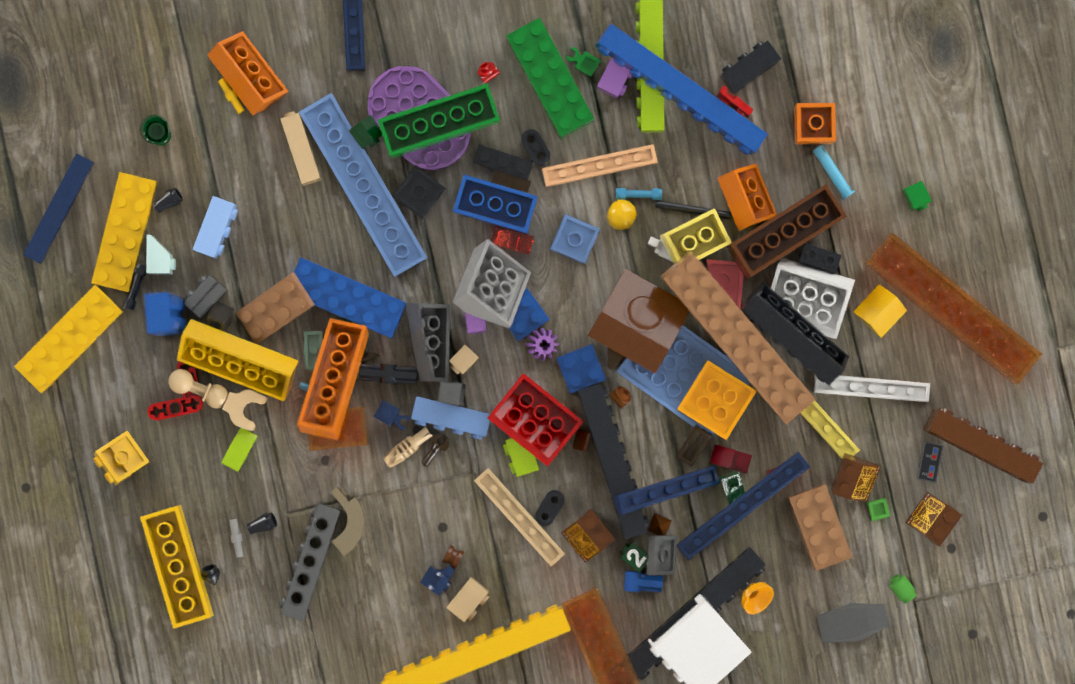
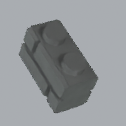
(205, 296)

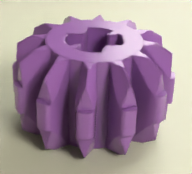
(546, 350)

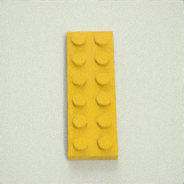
(124, 232)
(68, 339)

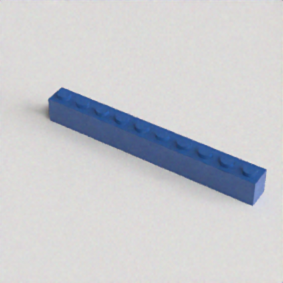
(680, 89)

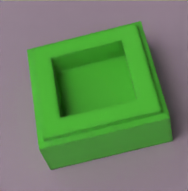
(878, 509)

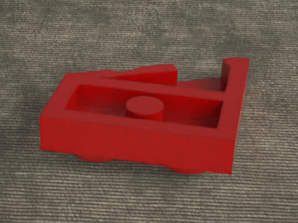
(734, 102)

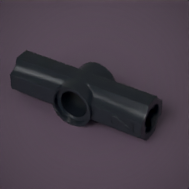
(388, 373)

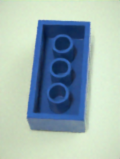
(495, 204)
(164, 314)

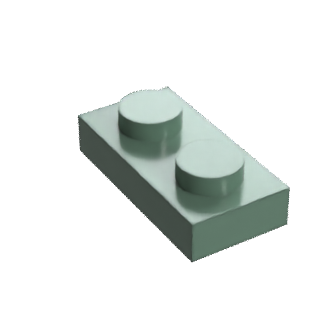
(312, 345)

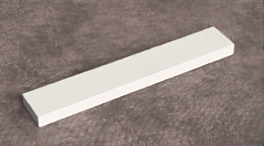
(875, 388)

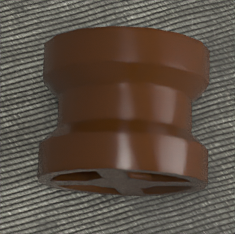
(453, 556)

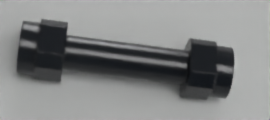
(130, 302)

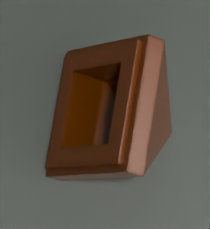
(659, 525)

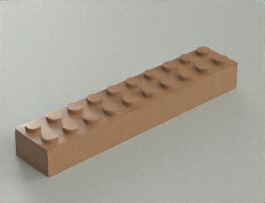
(737, 337)

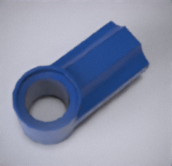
(640, 582)

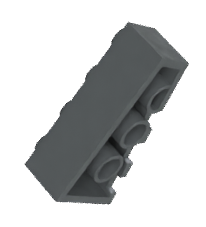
(430, 339)

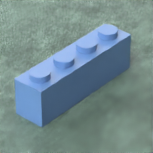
(450, 416)

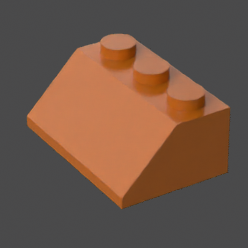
(747, 196)

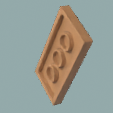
(275, 308)

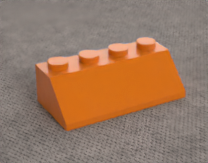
(247, 73)

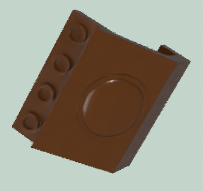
(639, 321)

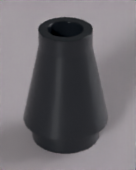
(169, 199)
(263, 523)

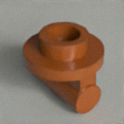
(620, 396)

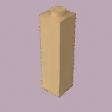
(300, 148)

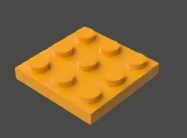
(716, 400)

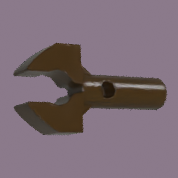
(434, 450)

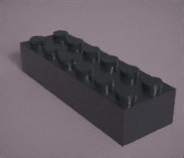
(795, 333)

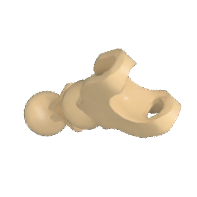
(218, 397)

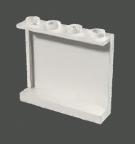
(700, 646)

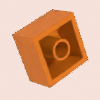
(815, 123)

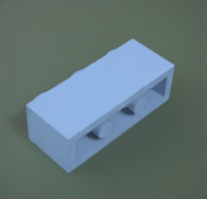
(215, 227)

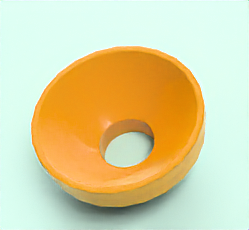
(759, 599)

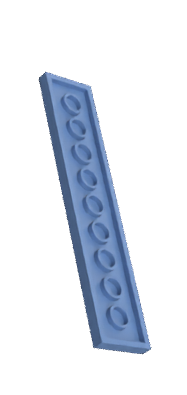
(363, 185)

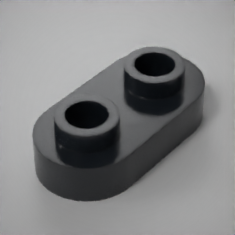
(536, 147)
(549, 507)

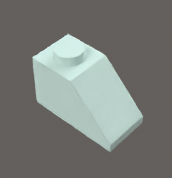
(158, 258)

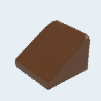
(582, 440)

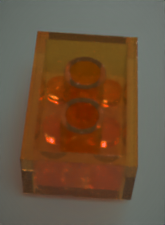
(353, 432)

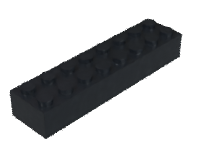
(611, 455)

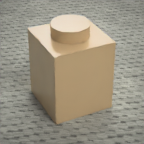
(463, 360)

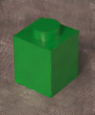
(917, 196)

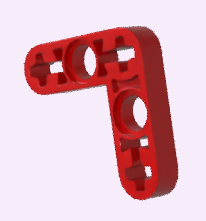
(188, 396)

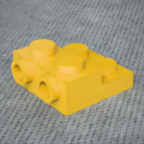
(120, 458)

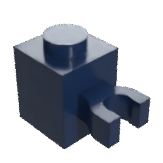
(390, 414)

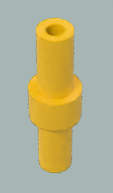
(231, 96)

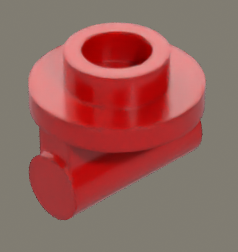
(487, 71)

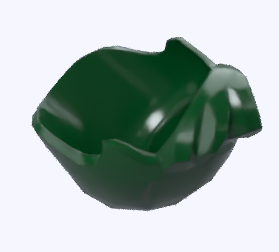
(155, 130)

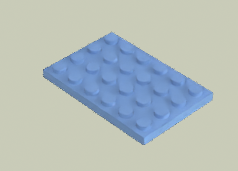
(678, 371)

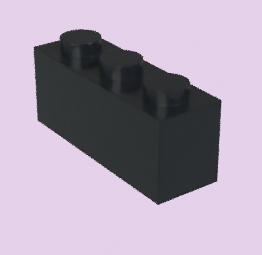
(750, 66)

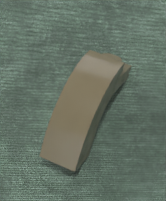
(355, 522)

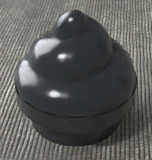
(210, 574)

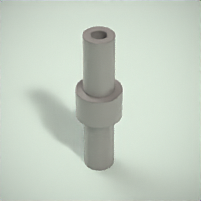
(236, 538)

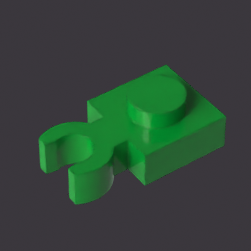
(585, 63)

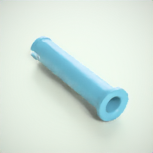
(833, 172)

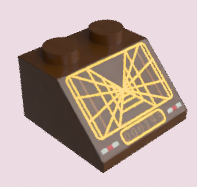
(855, 478)
(933, 519)
(588, 535)

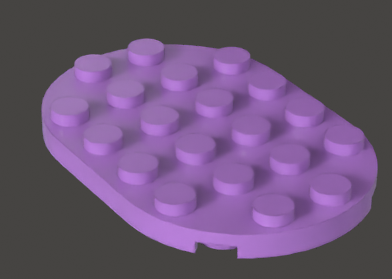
(405, 89)

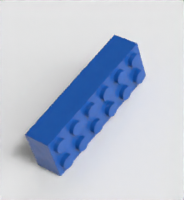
(350, 298)

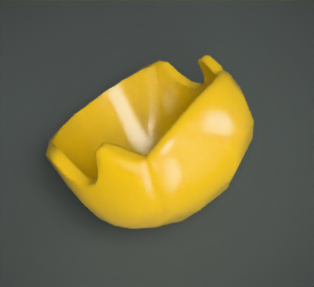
(621, 214)

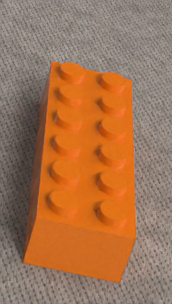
(333, 379)

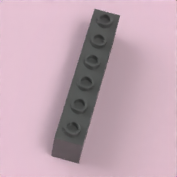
(288, 605)

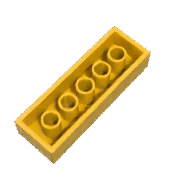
(237, 360)
(177, 566)

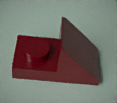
(730, 458)

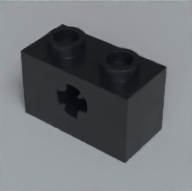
(819, 258)

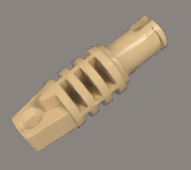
(406, 448)

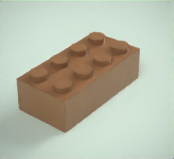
(819, 527)

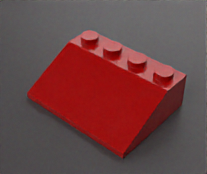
(535, 419)

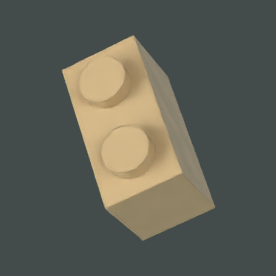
(467, 600)

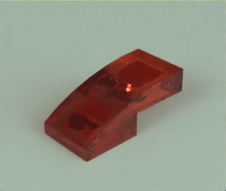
(512, 240)

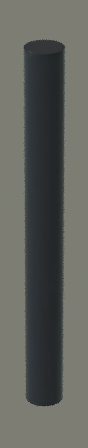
(690, 209)

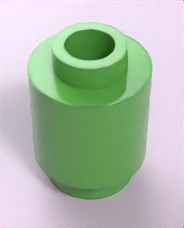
(902, 588)

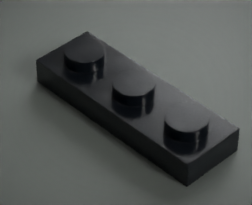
(503, 162)

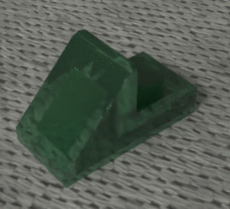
(732, 486)

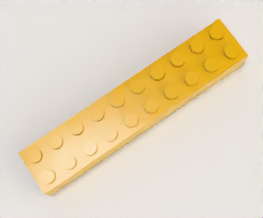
(484, 649)

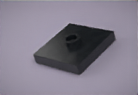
(419, 192)

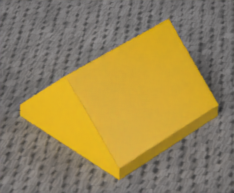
(880, 310)

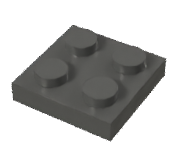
(661, 555)

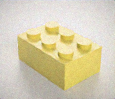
(699, 235)

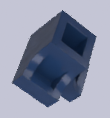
(438, 579)

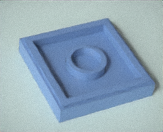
(574, 239)

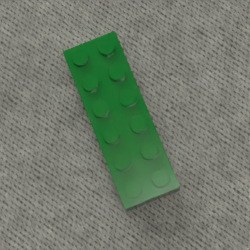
(550, 78)
(439, 121)

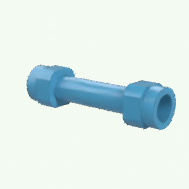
(622, 193)

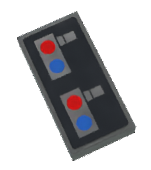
(929, 462)

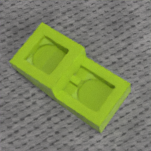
(239, 449)

